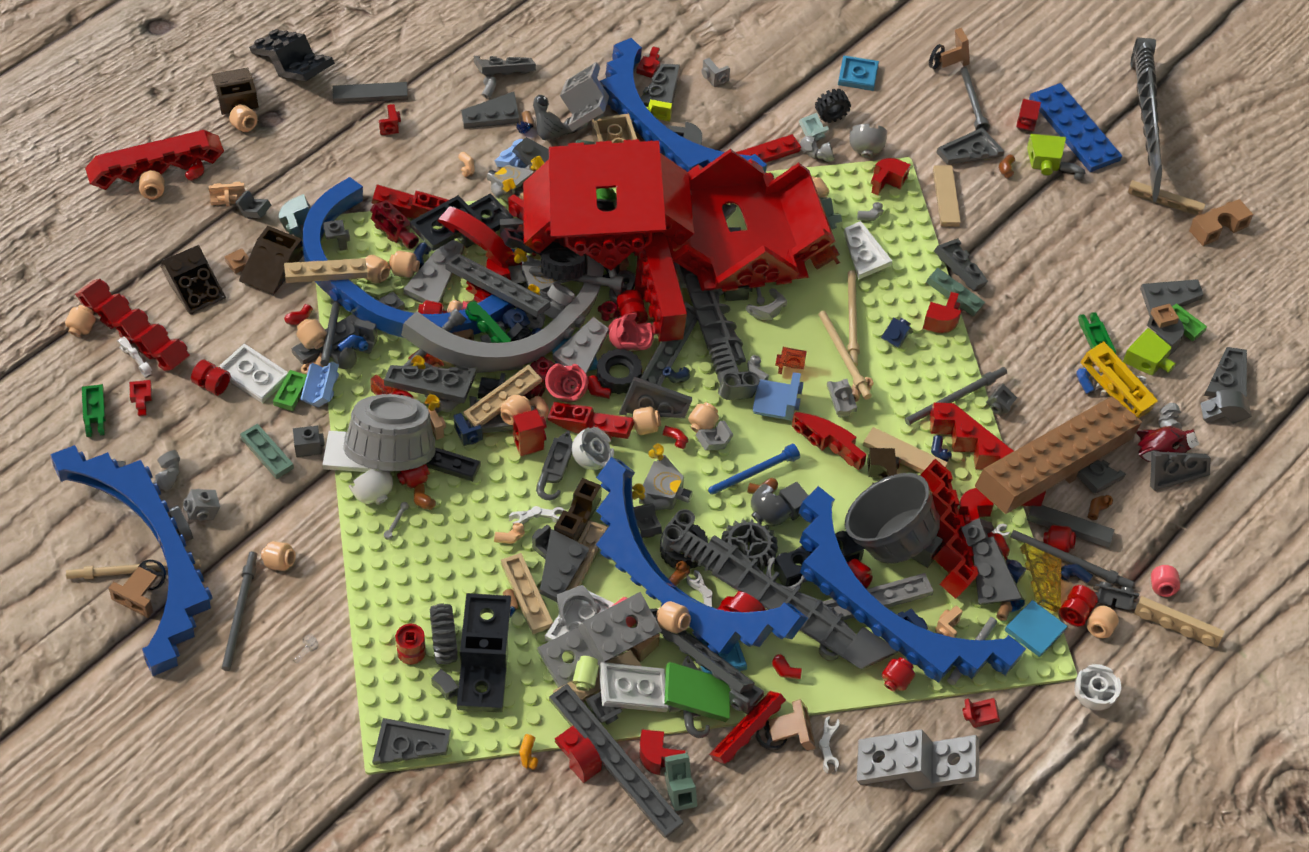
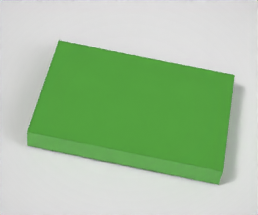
(696, 692)

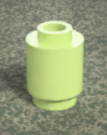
(586, 673)

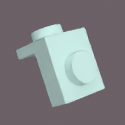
(813, 127)

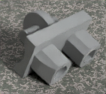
(842, 397)

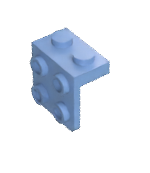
(777, 398)

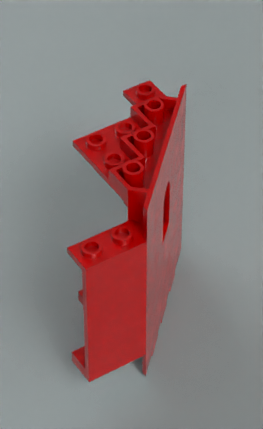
(649, 192)
(781, 221)

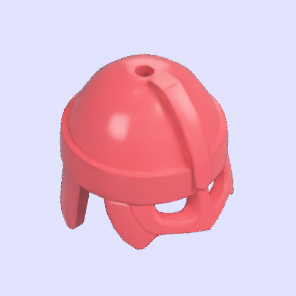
(628, 335)
(561, 380)

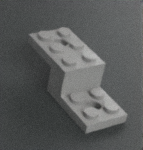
(584, 97)
(600, 637)
(918, 760)

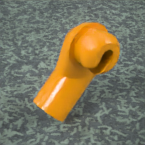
(525, 752)

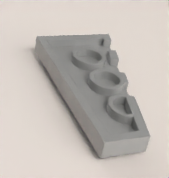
(432, 277)

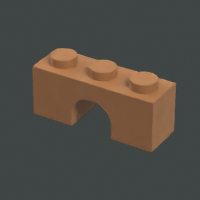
(1208, 226)

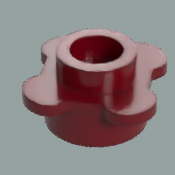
(608, 311)

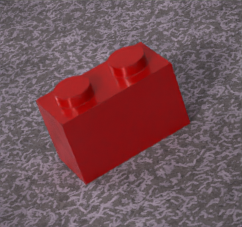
(529, 432)

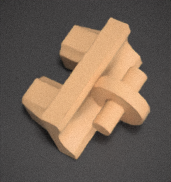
(226, 193)

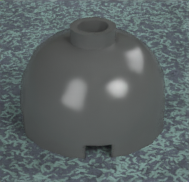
(769, 507)

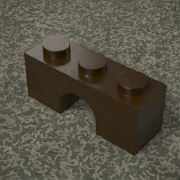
(882, 462)
(584, 503)

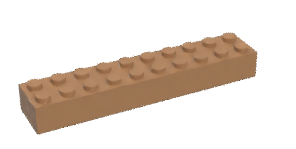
(1057, 454)

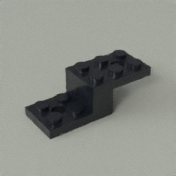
(291, 55)
(437, 238)
(484, 652)

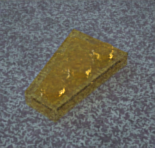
(1046, 576)

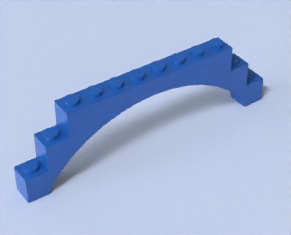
(625, 99)
(626, 547)
(185, 588)
(921, 647)

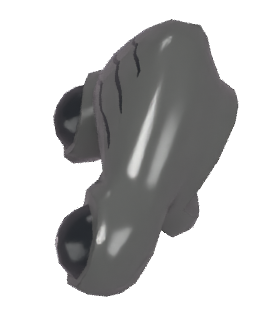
(548, 124)

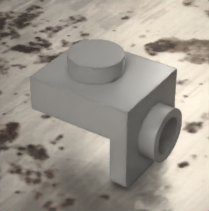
(714, 74)
(715, 438)

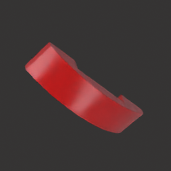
(477, 232)

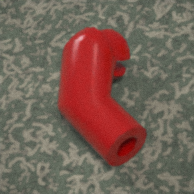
(196, 170)
(297, 317)
(595, 388)
(681, 438)
(783, 668)

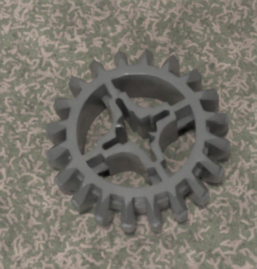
(762, 541)
(443, 633)

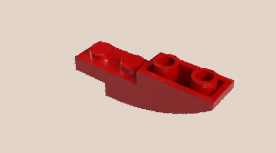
(407, 204)
(578, 417)
(826, 433)

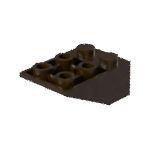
(235, 89)
(266, 262)
(192, 279)

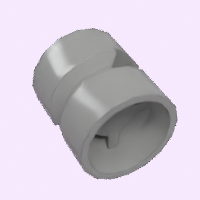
(559, 298)

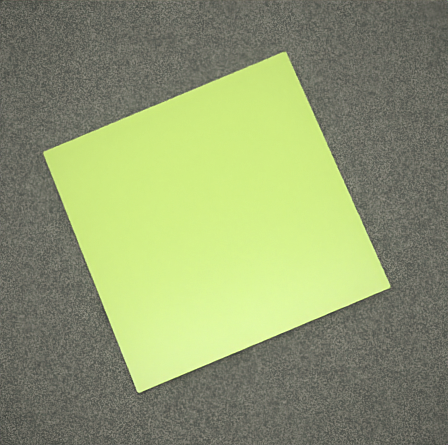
(453, 551)

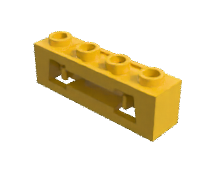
(1118, 379)

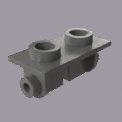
(1124, 596)

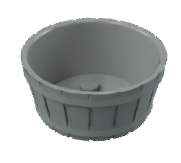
(390, 433)

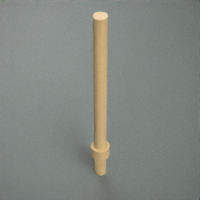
(853, 347)
(858, 380)
(90, 572)

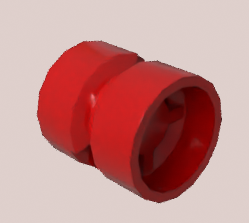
(632, 302)
(210, 377)
(1078, 605)
(410, 644)

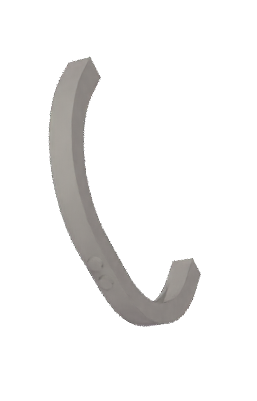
(509, 354)

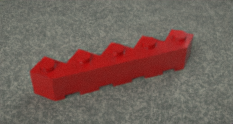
(153, 156)
(133, 325)
(971, 437)
(955, 553)

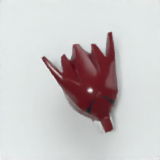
(1164, 440)

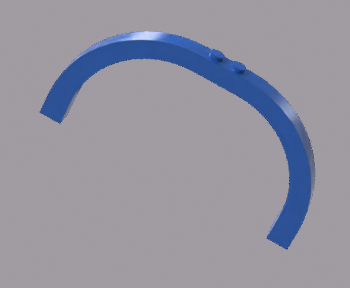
(350, 296)

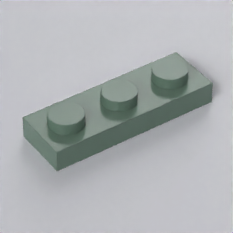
(945, 285)
(267, 451)

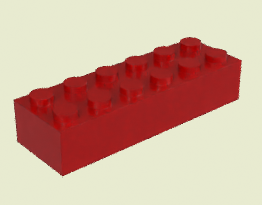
(662, 289)

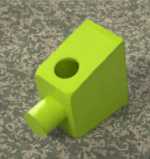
(1045, 152)
(1149, 354)

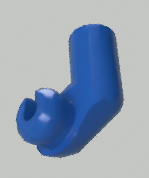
(355, 342)
(1083, 377)

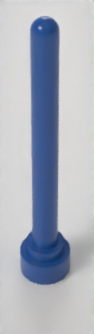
(789, 453)

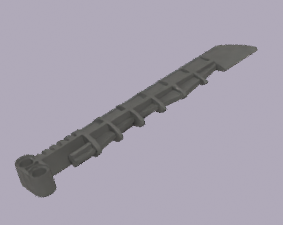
(1143, 60)
(721, 341)
(743, 575)

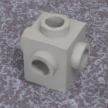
(201, 504)

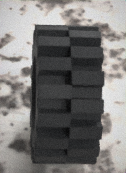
(832, 105)

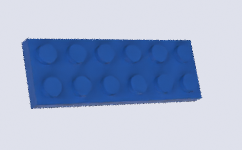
(1080, 131)

